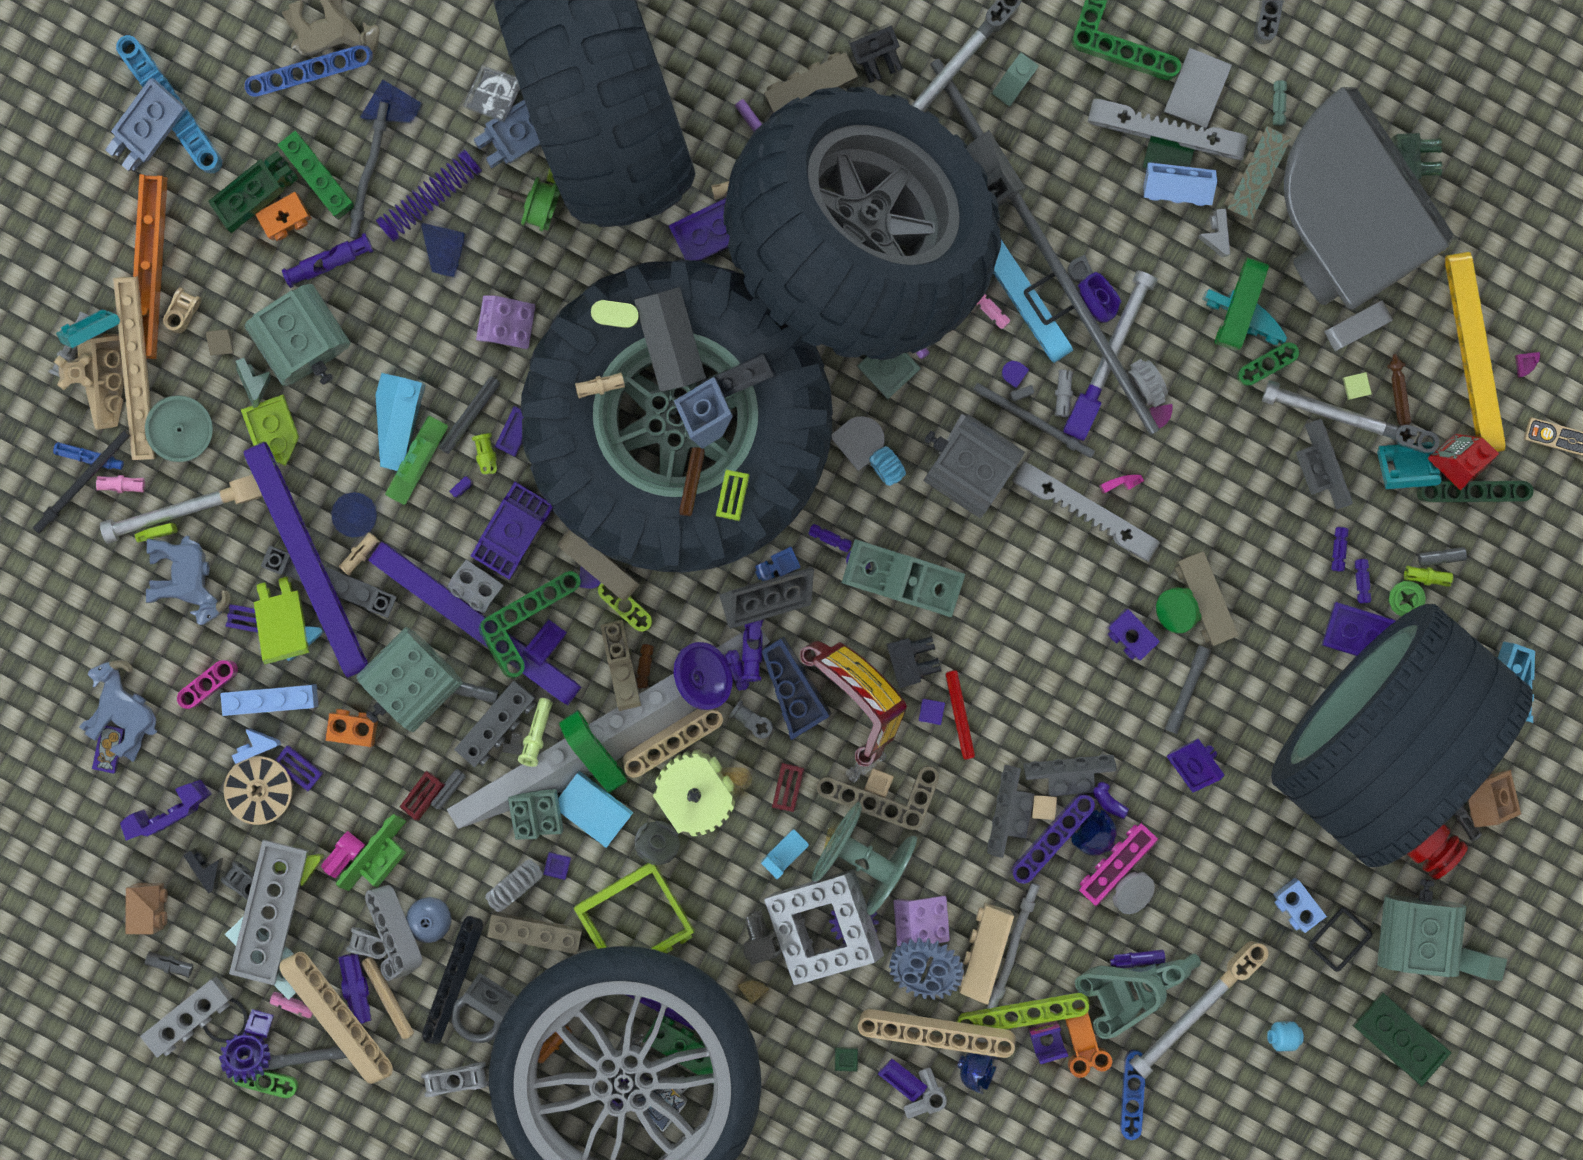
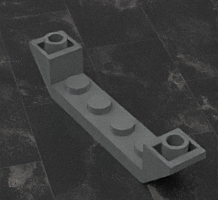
(346, 587)

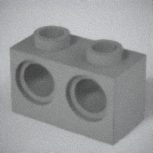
(476, 584)

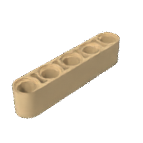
(667, 750)

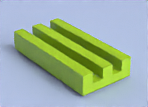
(729, 515)

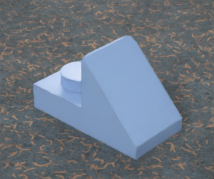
(260, 743)

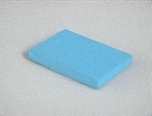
(593, 809)

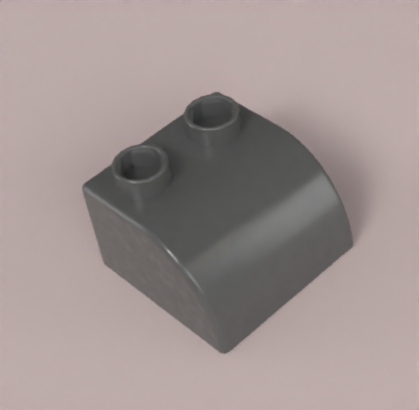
(1356, 205)

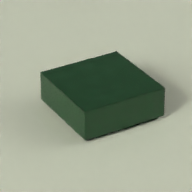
(846, 1059)

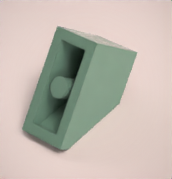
(1015, 79)

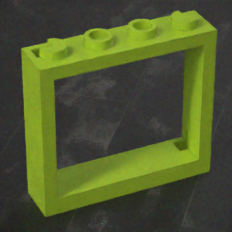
(664, 946)

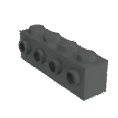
(494, 724)

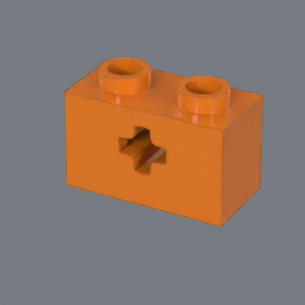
(271, 217)

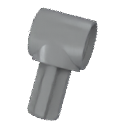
(924, 1105)

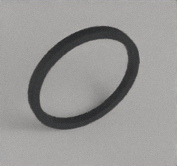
(239, 1034)

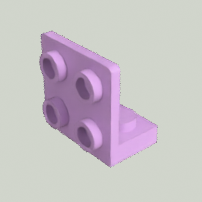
(505, 321)
(921, 920)

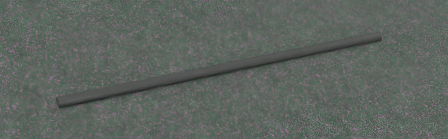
(1058, 269)

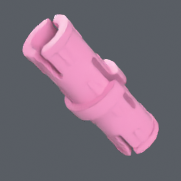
(120, 484)

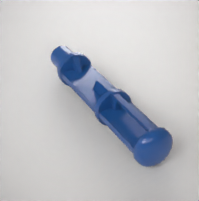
(84, 455)

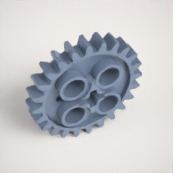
(943, 973)

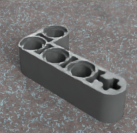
(1262, 19)

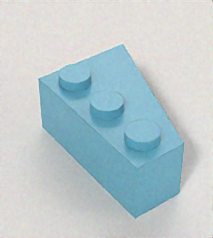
(1521, 662)

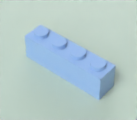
(269, 700)

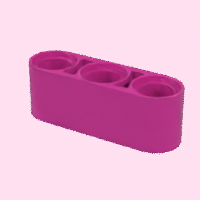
(196, 686)

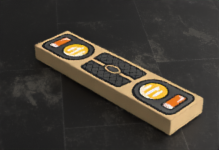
(1554, 436)

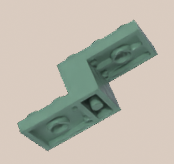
(903, 578)

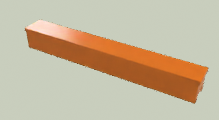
(149, 254)

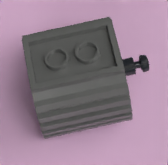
(972, 465)

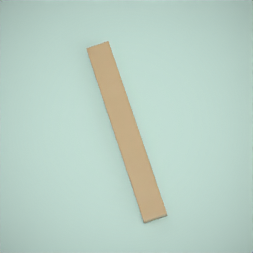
(133, 363)

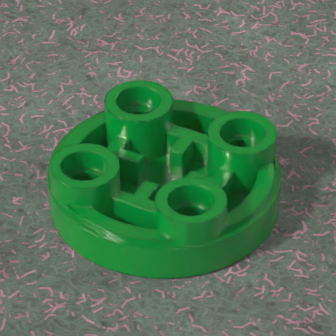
(1178, 610)

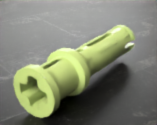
(534, 741)

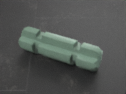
(1279, 103)

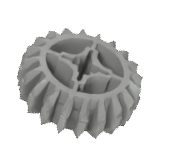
(514, 885)

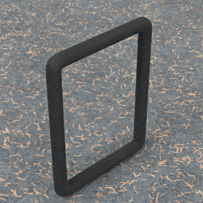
(1034, 306)
(1357, 948)

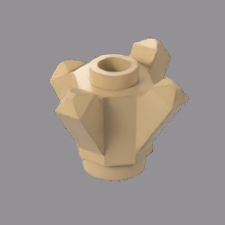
(73, 371)

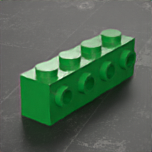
(673, 1040)

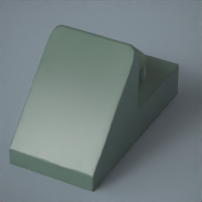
(254, 385)

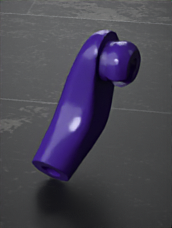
(1107, 802)

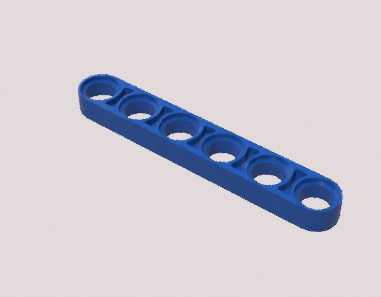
(308, 70)

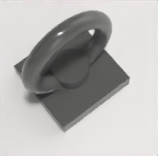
(488, 999)

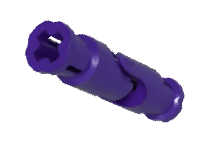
(337, 256)
(751, 657)

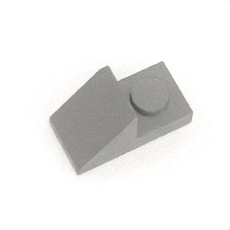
(1219, 240)

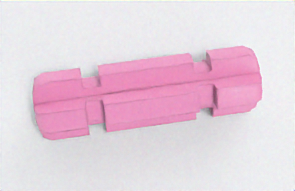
(993, 312)
(292, 1005)

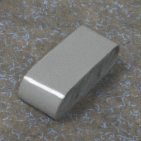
(1358, 325)

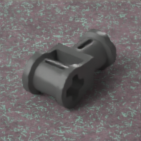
(751, 719)

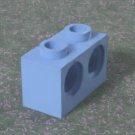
(1303, 902)

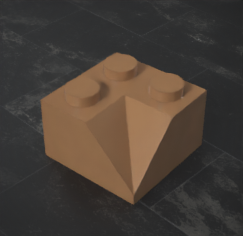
(145, 908)

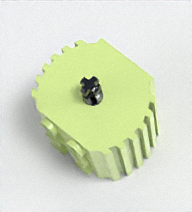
(694, 793)

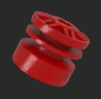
(1439, 853)

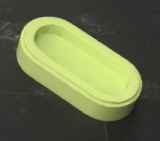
(614, 314)

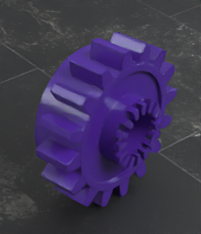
(244, 1068)

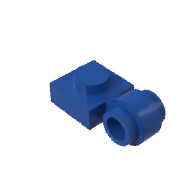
(783, 562)

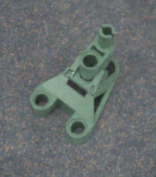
(1117, 998)

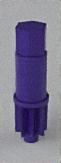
(1131, 960)

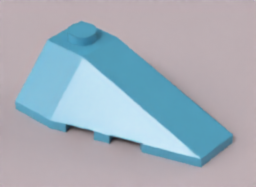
(397, 412)

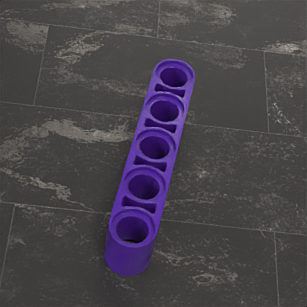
(1050, 849)

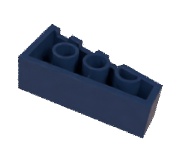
(797, 694)

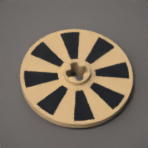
(275, 792)

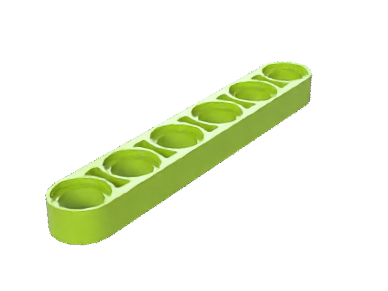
(1021, 1009)

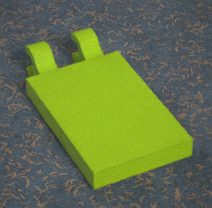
(280, 623)

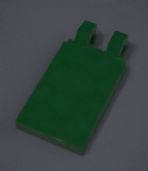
(252, 191)

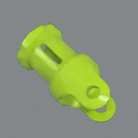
(485, 455)

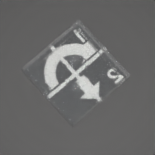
(492, 93)

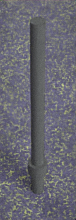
(1071, 442)

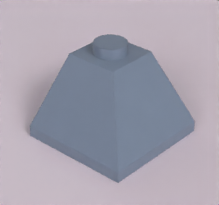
(704, 412)

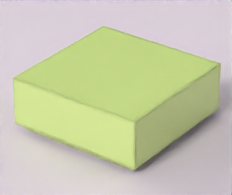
(1357, 386)

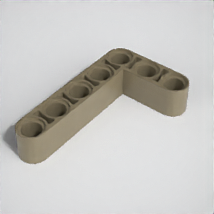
(882, 802)

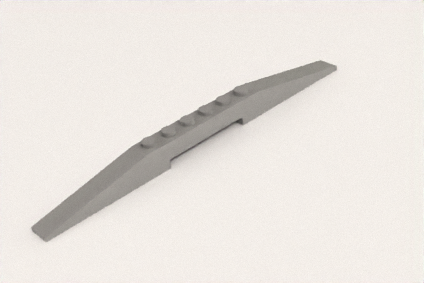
(559, 764)

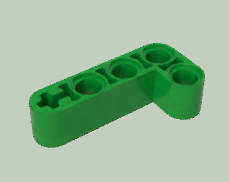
(1242, 305)
(592, 752)

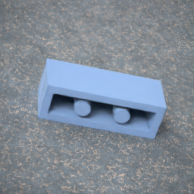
(1180, 184)

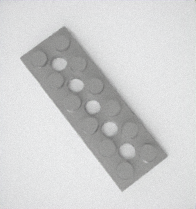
(254, 919)

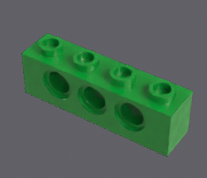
(316, 175)

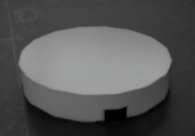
(1133, 892)

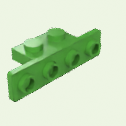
(416, 460)
(377, 857)

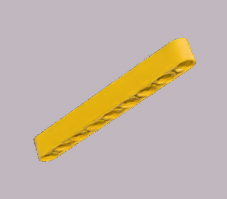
(1474, 349)

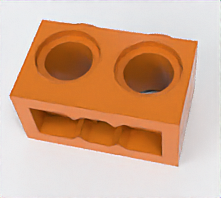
(351, 734)

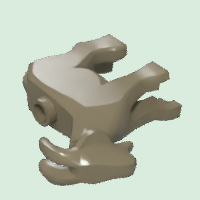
(329, 33)

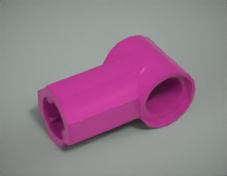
(345, 851)

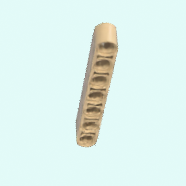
(336, 1017)
(947, 1028)

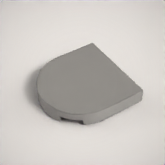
(859, 440)

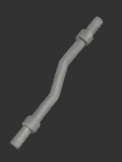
(1027, 906)

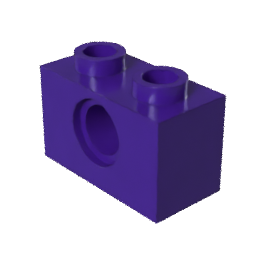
(1145, 639)

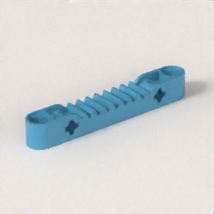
(186, 128)

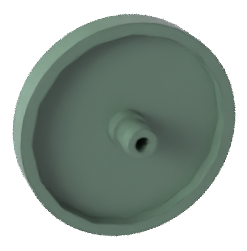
(178, 428)

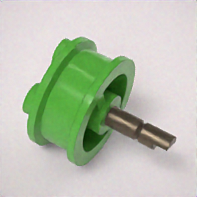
(539, 203)

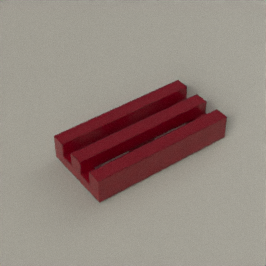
(792, 768)
(427, 802)

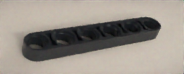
(452, 980)

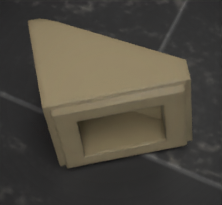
(220, 342)

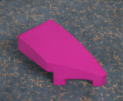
(1129, 482)

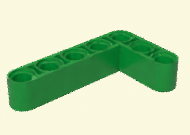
(1116, 44)
(522, 614)

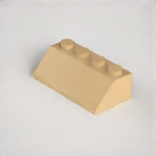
(986, 952)

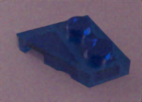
(401, 106)
(443, 248)

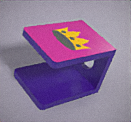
(1053, 1051)

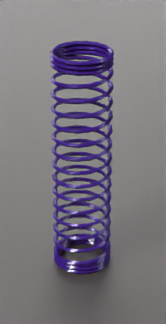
(464, 157)

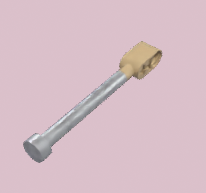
(240, 490)
(1143, 1063)

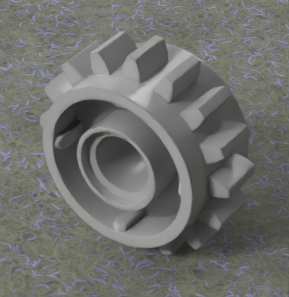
(1148, 382)

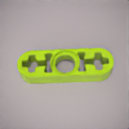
(633, 621)

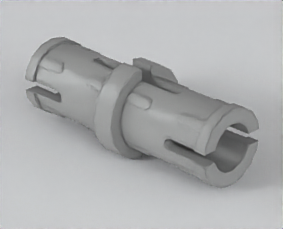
(1063, 393)

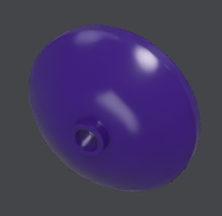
(711, 676)

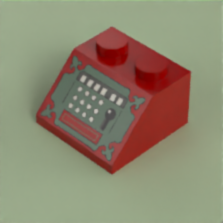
(1463, 458)

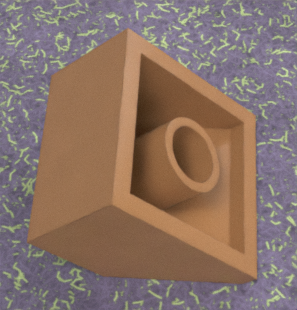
(1494, 800)

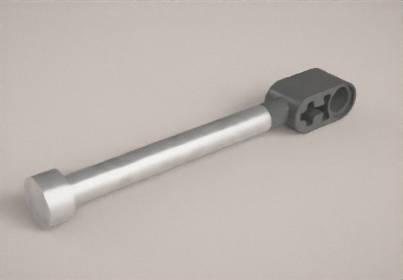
(967, 51)
(1274, 393)

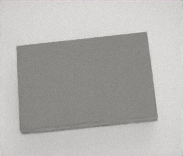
(1197, 88)

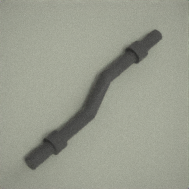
(379, 125)

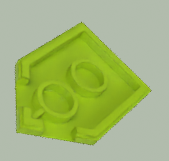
(274, 425)

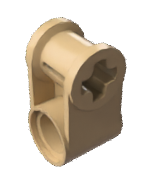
(181, 309)

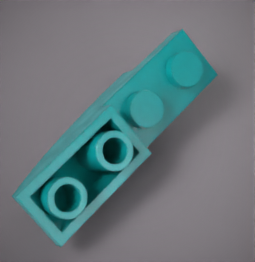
(1261, 322)

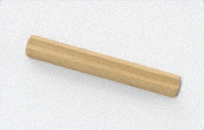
(387, 997)

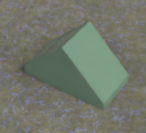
(1482, 964)

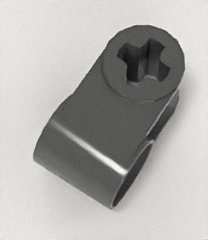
(238, 879)

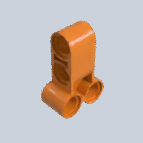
(1085, 1045)

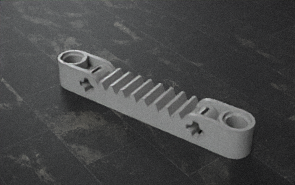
(1229, 143)
(1139, 544)

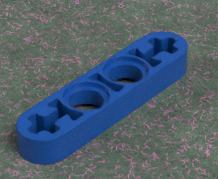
(1129, 1094)

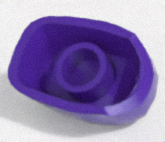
(1099, 297)

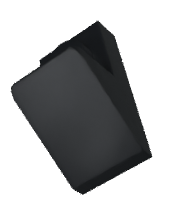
(206, 874)

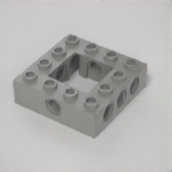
(845, 894)

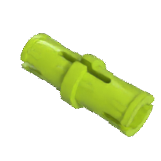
(1428, 576)

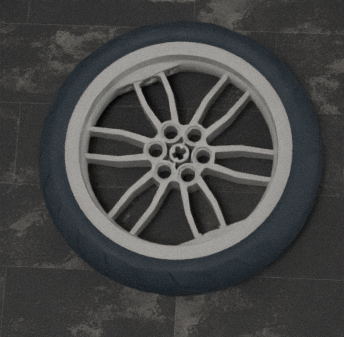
(642, 972)

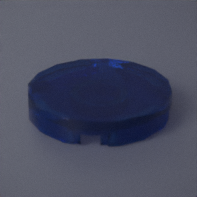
(354, 514)

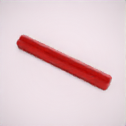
(960, 714)

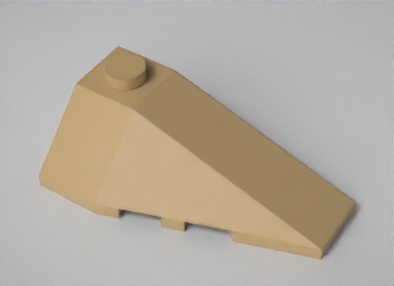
(107, 378)

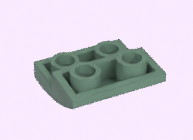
(535, 814)

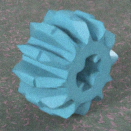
(887, 466)

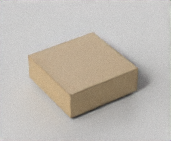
(879, 782)
(1044, 807)

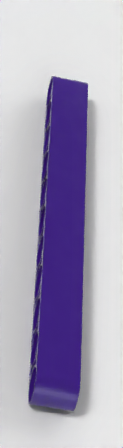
(306, 559)
(468, 619)

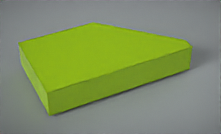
(156, 532)

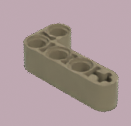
(599, 565)

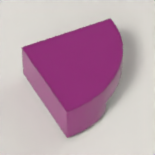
(1526, 363)
(1161, 414)

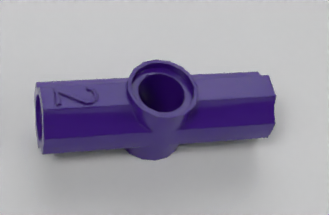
(355, 987)

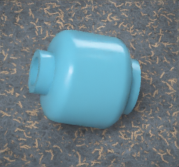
(1285, 1036)

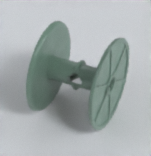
(884, 870)

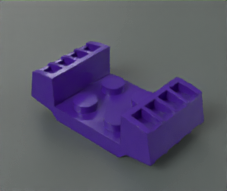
(512, 530)
(140, 824)

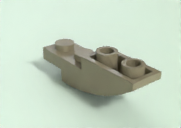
(621, 665)

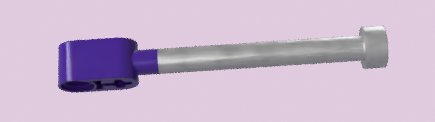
(1087, 404)

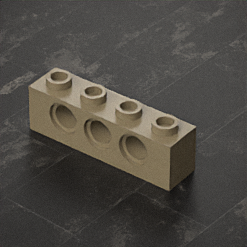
(535, 932)

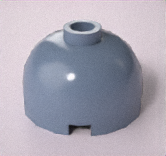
(437, 914)

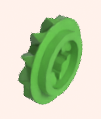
(1407, 588)

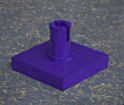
(1196, 765)

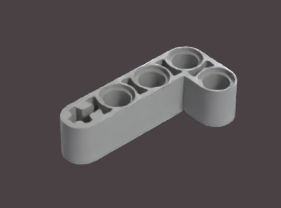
(394, 932)

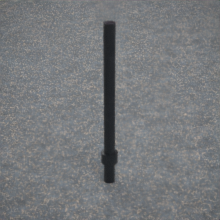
(52, 513)

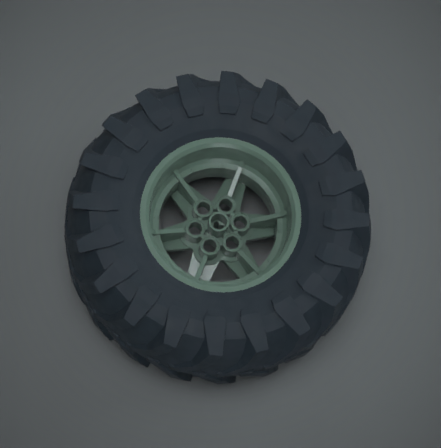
(585, 458)

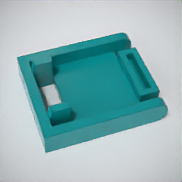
(87, 328)
(1410, 466)

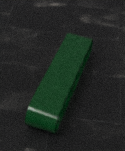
(1485, 492)

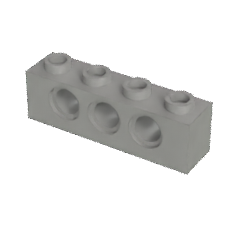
(156, 1036)

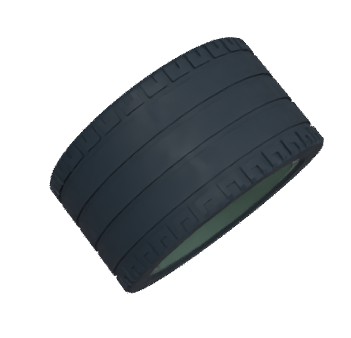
(1403, 736)

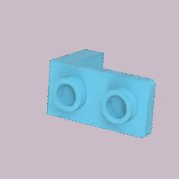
(784, 853)

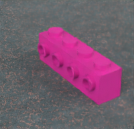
(1118, 865)

